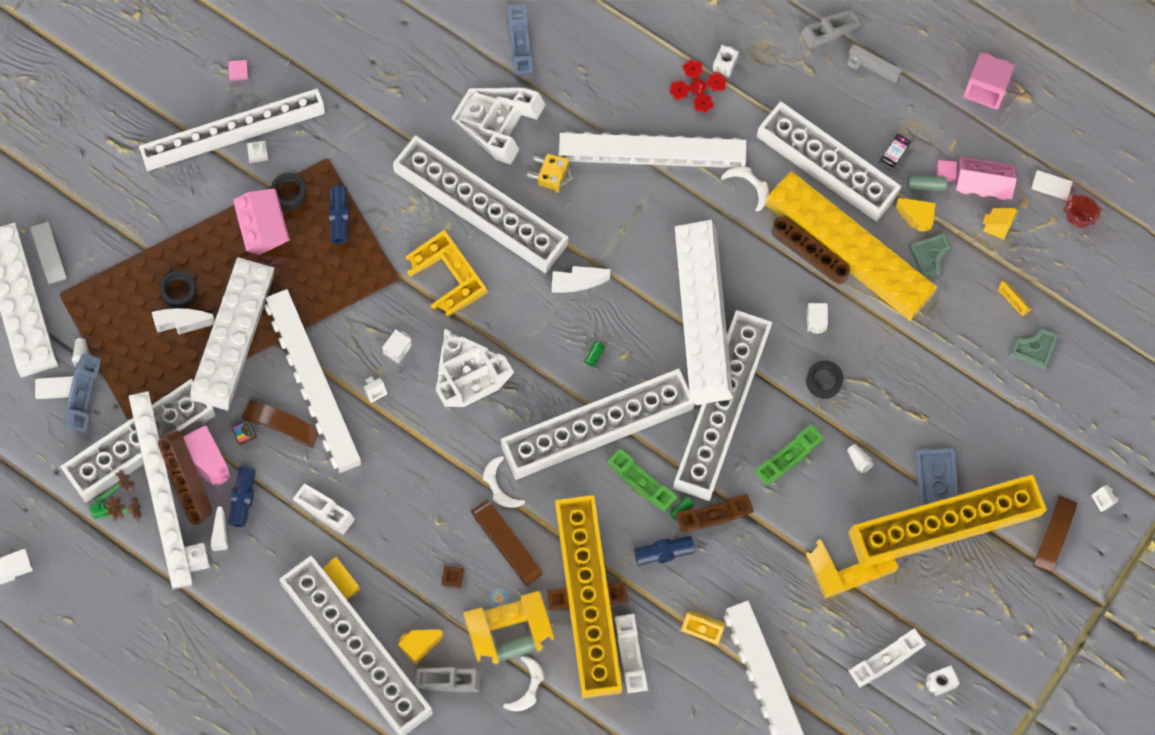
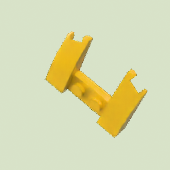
(443, 248)
(836, 582)
(528, 609)

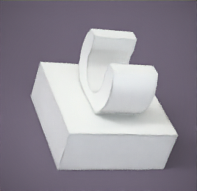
(257, 151)
(374, 389)
(1104, 498)

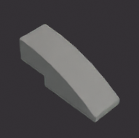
(830, 28)
(48, 253)
(448, 679)

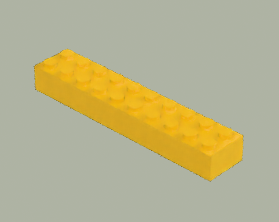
(867, 256)
(947, 521)
(588, 597)

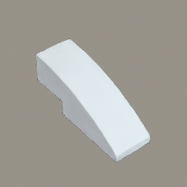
(579, 279)
(182, 319)
(324, 509)
(14, 565)

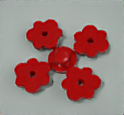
(680, 89)

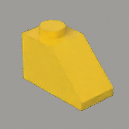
(917, 213)
(999, 221)
(419, 643)

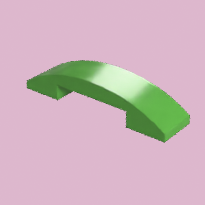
(790, 455)
(640, 481)

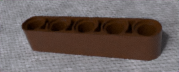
(815, 258)
(184, 477)
(506, 542)

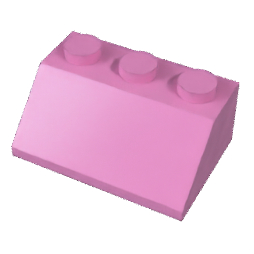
(986, 178)
(261, 220)

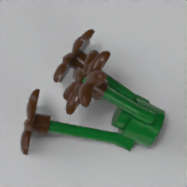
(105, 509)

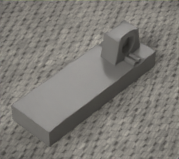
(859, 56)

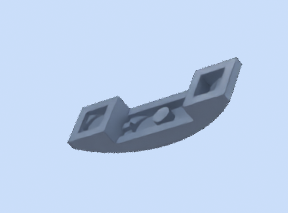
(519, 40)
(80, 393)

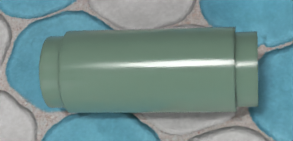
(927, 182)
(515, 648)

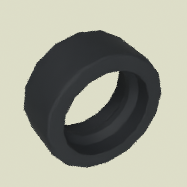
(290, 178)
(178, 303)
(824, 365)

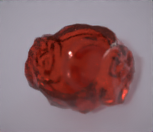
(1081, 210)

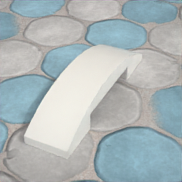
(630, 653)
(887, 658)

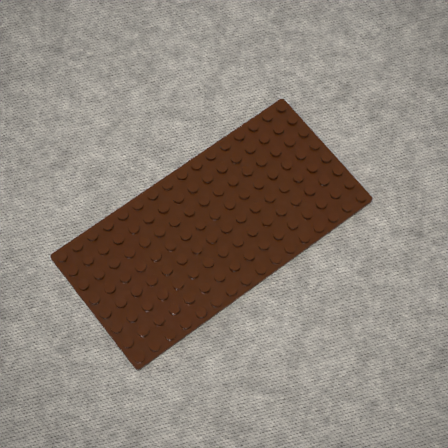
(321, 278)

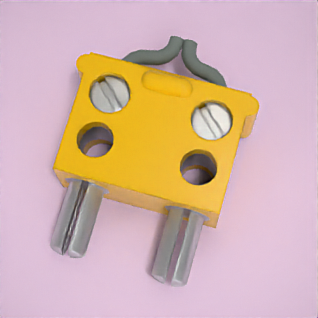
(552, 172)

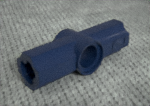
(339, 214)
(242, 496)
(664, 550)

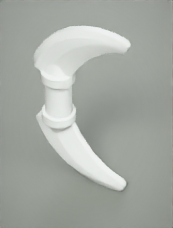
(745, 172)
(498, 496)
(529, 698)

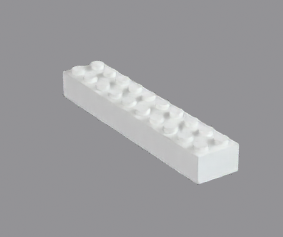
(480, 204)
(703, 312)
(719, 419)
(597, 424)
(356, 646)

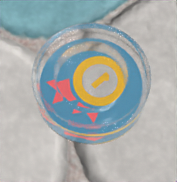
(499, 597)

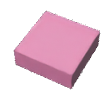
(238, 70)
(947, 169)

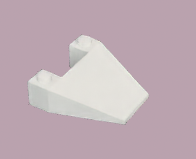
(491, 115)

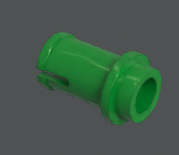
(594, 354)
(684, 505)

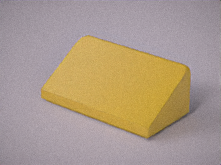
(1014, 298)
(341, 578)
(703, 627)

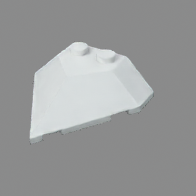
(468, 371)

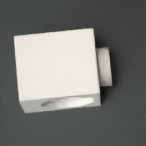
(722, 66)
(817, 317)
(397, 346)
(197, 557)
(948, 675)

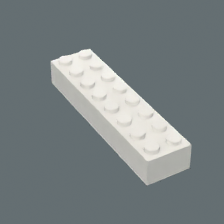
(828, 161)
(22, 308)
(232, 334)
(96, 466)

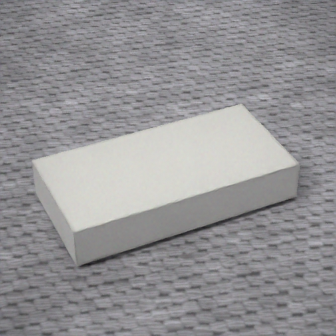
(1051, 185)
(52, 387)

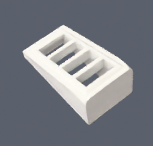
(219, 536)

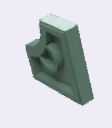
(929, 253)
(1036, 349)

